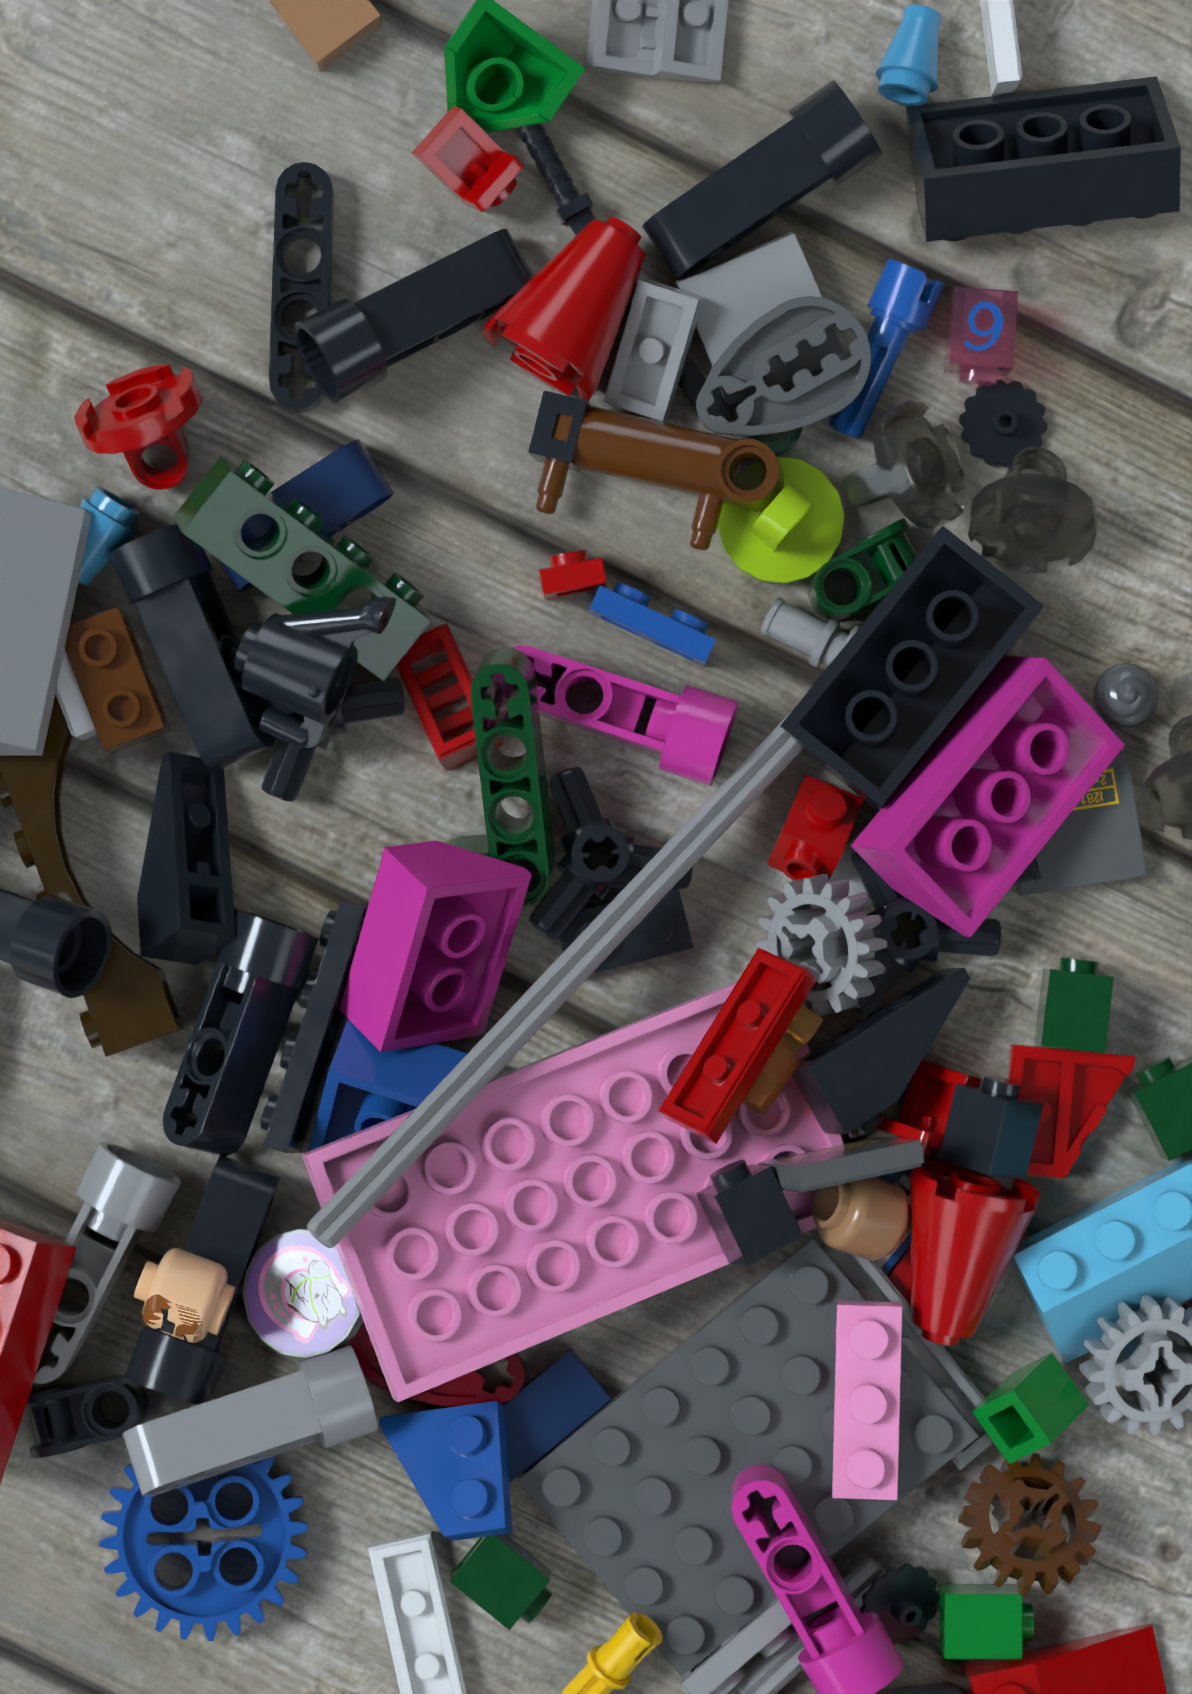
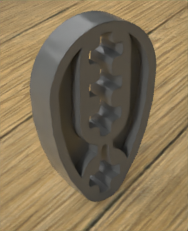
(777, 335)

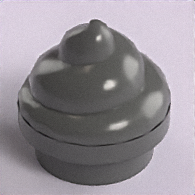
(1126, 695)

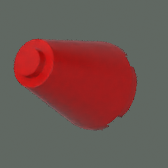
(572, 308)
(961, 1245)

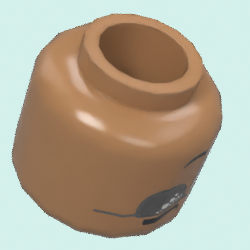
(863, 1217)

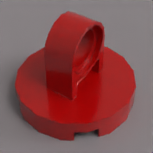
(143, 412)

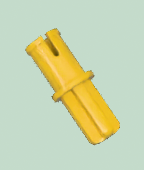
(615, 1660)

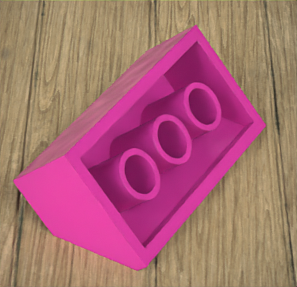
(989, 793)

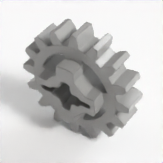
(829, 943)
(1142, 1361)

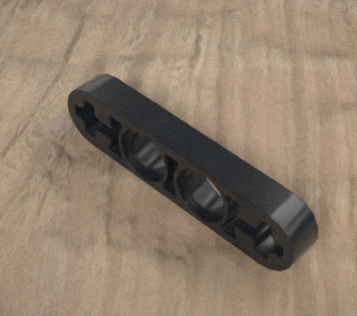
(294, 287)

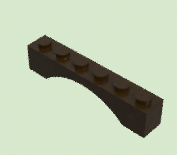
(132, 996)

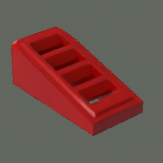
(459, 749)

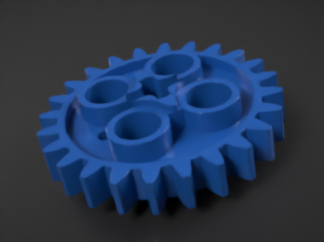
(209, 1593)

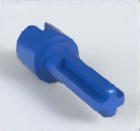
(901, 306)

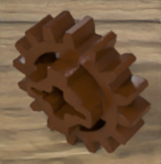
(1024, 1496)

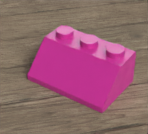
(432, 945)

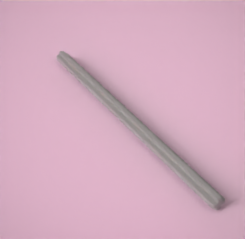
(552, 989)

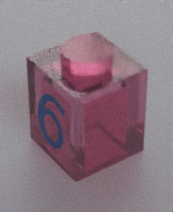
(980, 334)

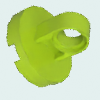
(791, 534)

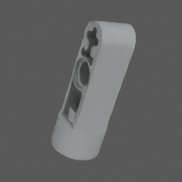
(121, 1199)
(317, 1403)

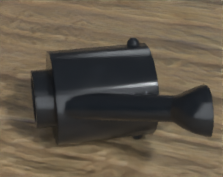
(306, 665)

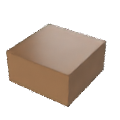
(327, 26)

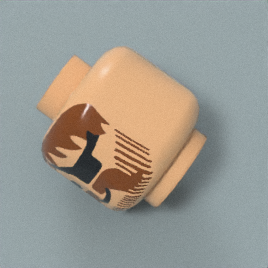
(184, 1295)

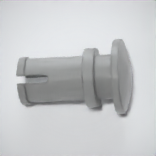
(805, 632)

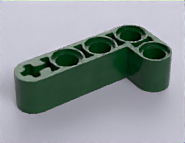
(509, 776)

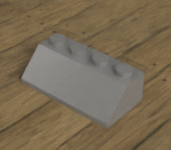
(38, 586)

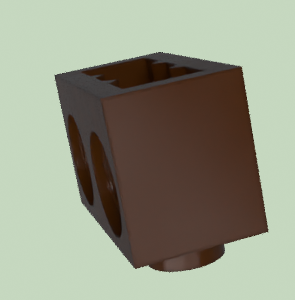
(115, 681)

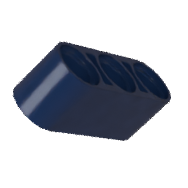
(337, 488)

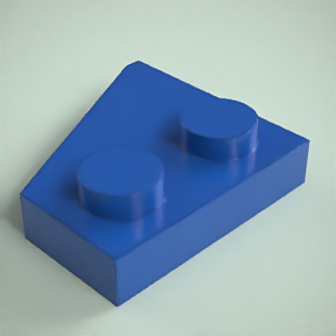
(457, 1466)

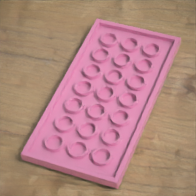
(549, 1201)

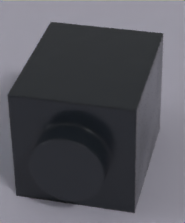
(991, 1128)
(748, 1212)

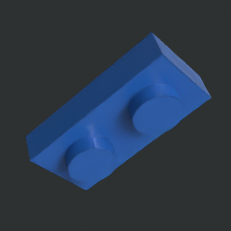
(629, 610)

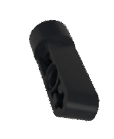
(818, 144)
(356, 342)
(193, 642)
(54, 942)
(237, 1034)
(226, 1233)

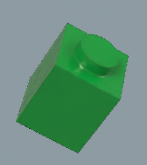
(1030, 1408)
(983, 1621)

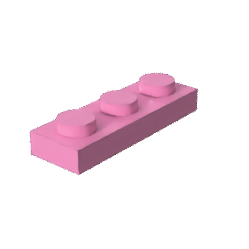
(867, 1400)

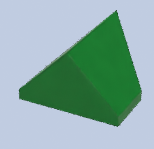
(505, 70)

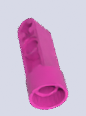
(683, 729)
(842, 1646)

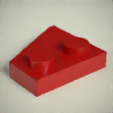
(1074, 1095)

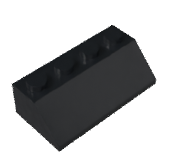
(1044, 159)
(911, 668)

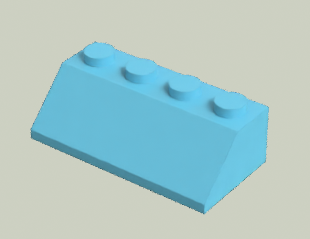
(1109, 1255)

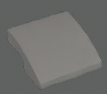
(658, 39)
(746, 289)

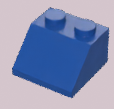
(376, 1085)

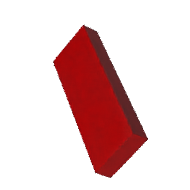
(737, 1045)

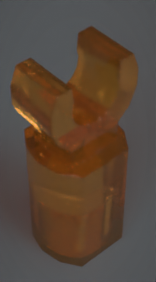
(782, 1061)

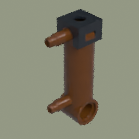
(651, 452)

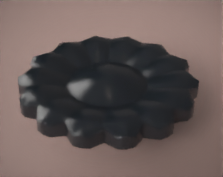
(1002, 422)
(902, 1600)

